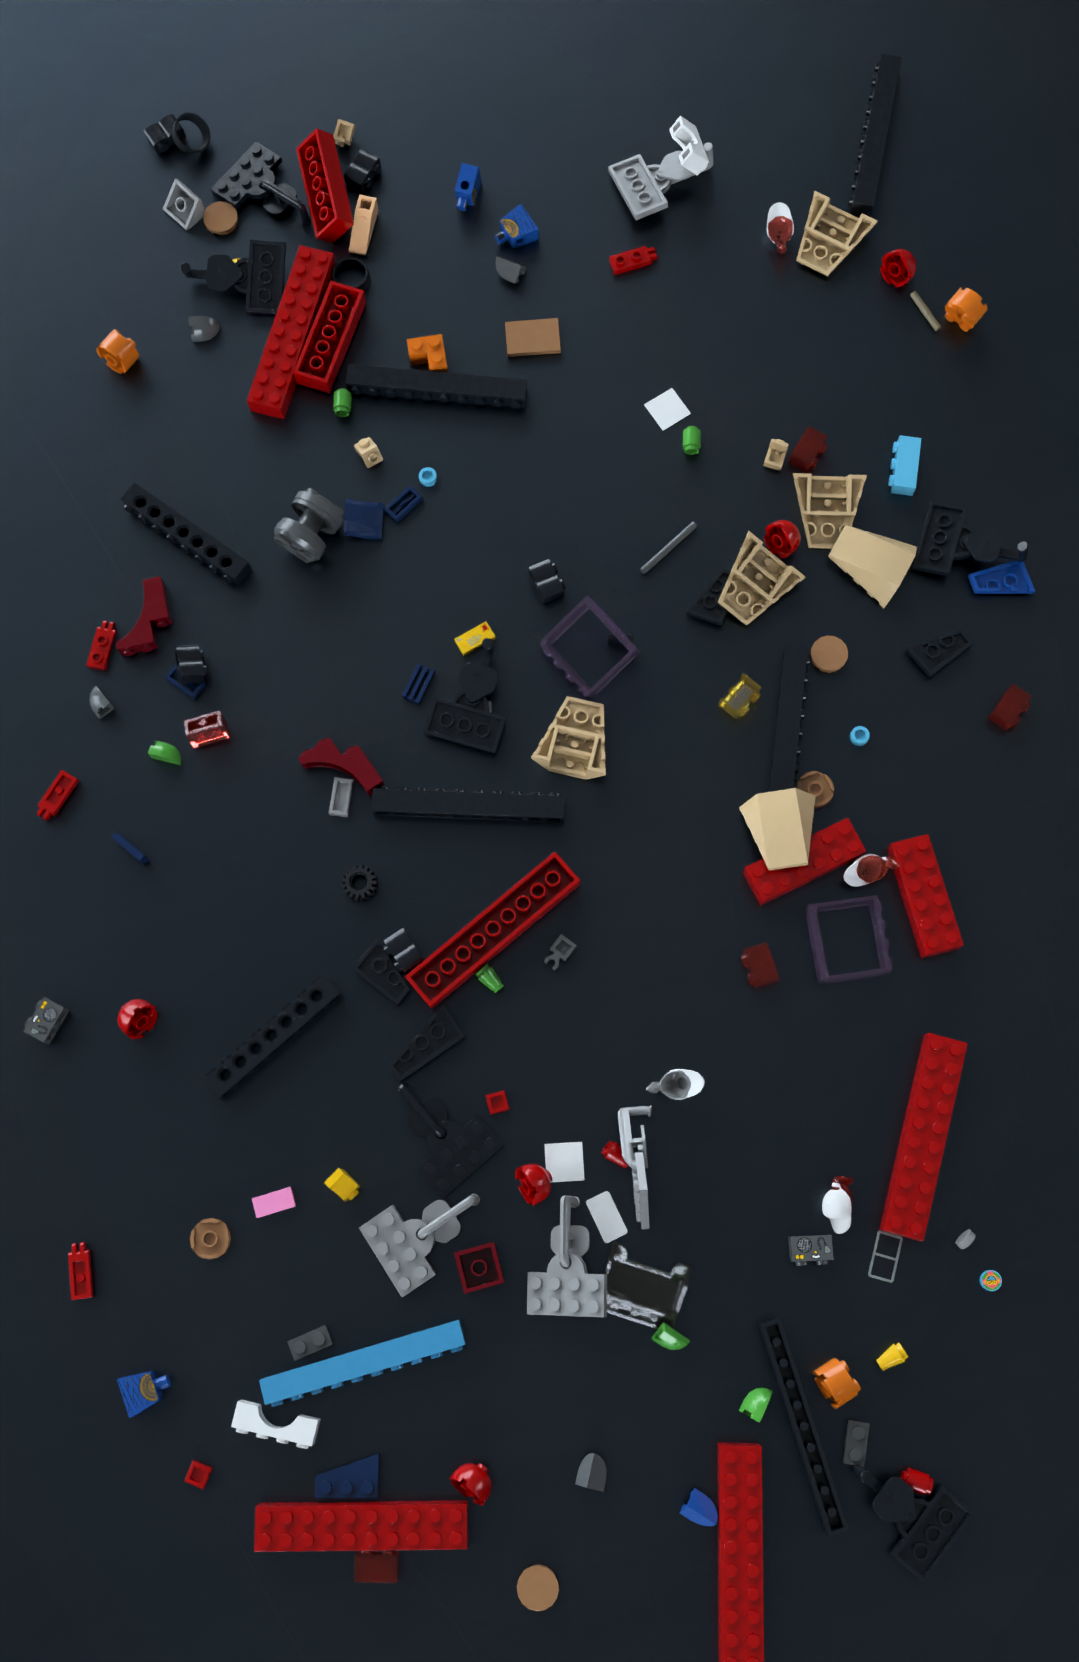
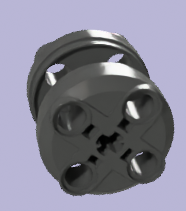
(315, 514)

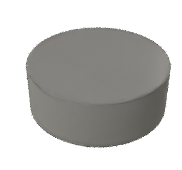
(965, 1239)

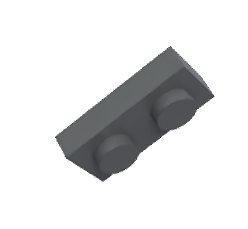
(310, 1342)
(855, 1442)

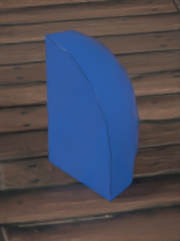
(700, 1509)

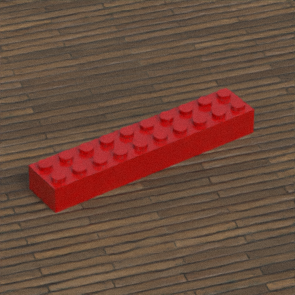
(296, 313)
(493, 930)
(923, 1137)
(361, 1526)
(740, 1553)

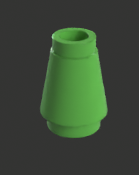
(489, 978)

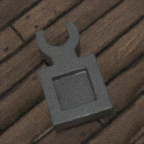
(561, 950)

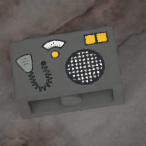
(45, 1020)
(810, 1248)

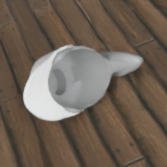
(678, 1084)

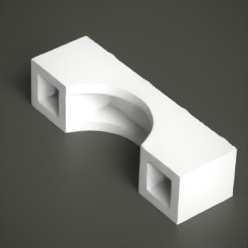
(693, 154)
(249, 1417)

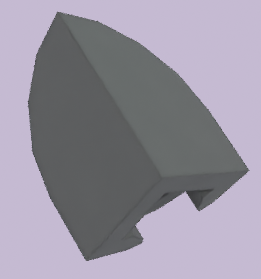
(509, 270)
(203, 328)
(99, 703)
(592, 1473)

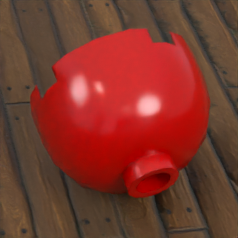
(898, 267)
(782, 538)
(136, 1017)
(534, 1182)
(473, 1482)

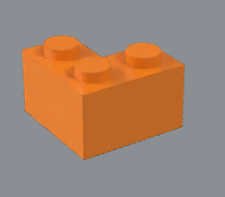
(428, 351)

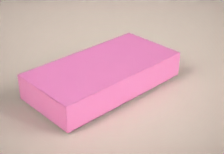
(274, 1202)

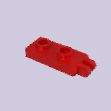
(632, 259)
(102, 646)
(56, 795)
(80, 1272)

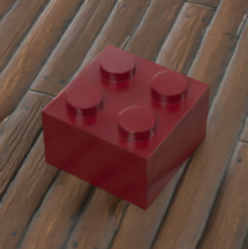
(479, 1267)

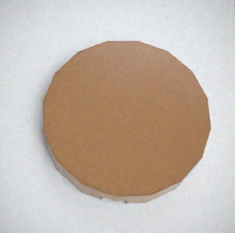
(220, 218)
(829, 654)
(818, 785)
(210, 1238)
(537, 1587)

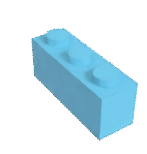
(905, 465)

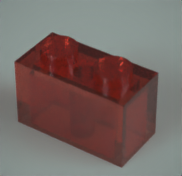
(807, 449)
(1010, 707)
(206, 729)
(760, 966)
(377, 1566)

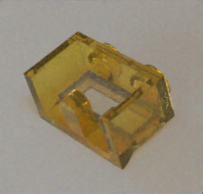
(740, 696)

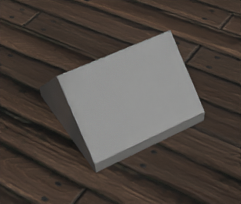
(183, 205)

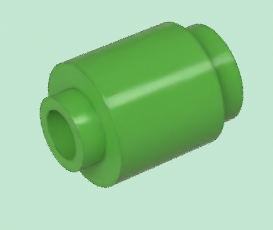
(342, 402)
(691, 440)

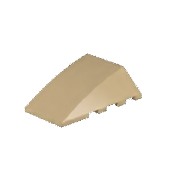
(830, 235)
(827, 505)
(873, 561)
(756, 581)
(575, 741)
(781, 826)

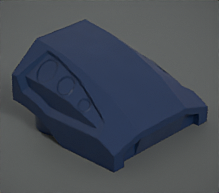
(363, 519)

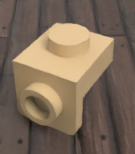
(344, 133)
(368, 451)
(776, 454)

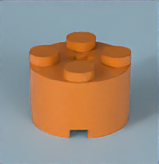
(965, 308)
(118, 351)
(836, 1382)

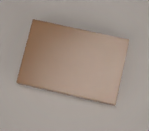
(532, 337)

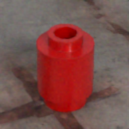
(918, 1480)

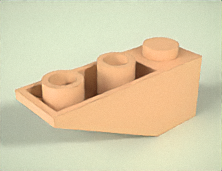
(364, 221)

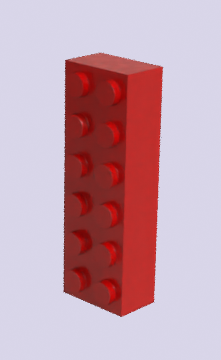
(324, 186)
(330, 337)
(828, 851)
(925, 896)

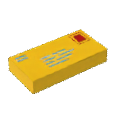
(473, 638)

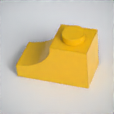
(343, 1184)

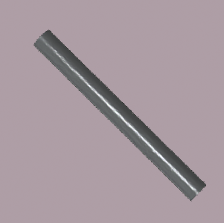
(665, 550)

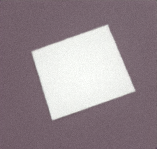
(667, 409)
(565, 1161)

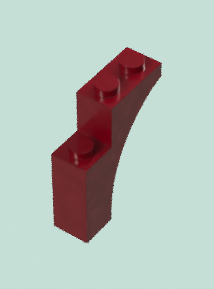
(154, 614)
(351, 762)

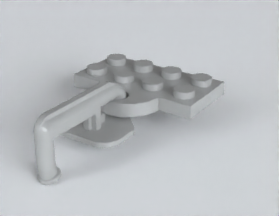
(644, 185)
(637, 1161)
(399, 1242)
(572, 1289)

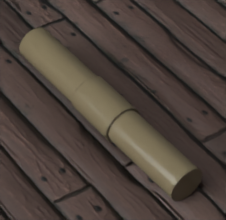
(925, 311)

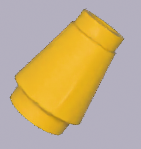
(892, 1356)

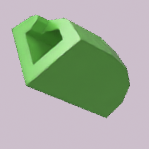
(165, 752)
(669, 1338)
(756, 1403)

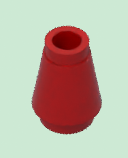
(613, 1153)

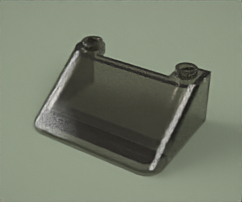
(642, 1291)

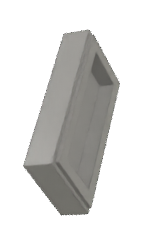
(341, 797)

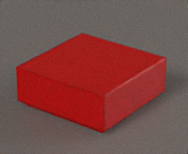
(497, 1102)
(198, 1474)

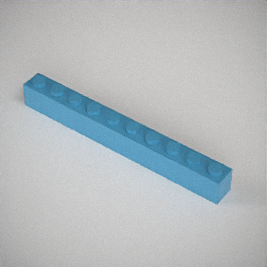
(362, 1362)

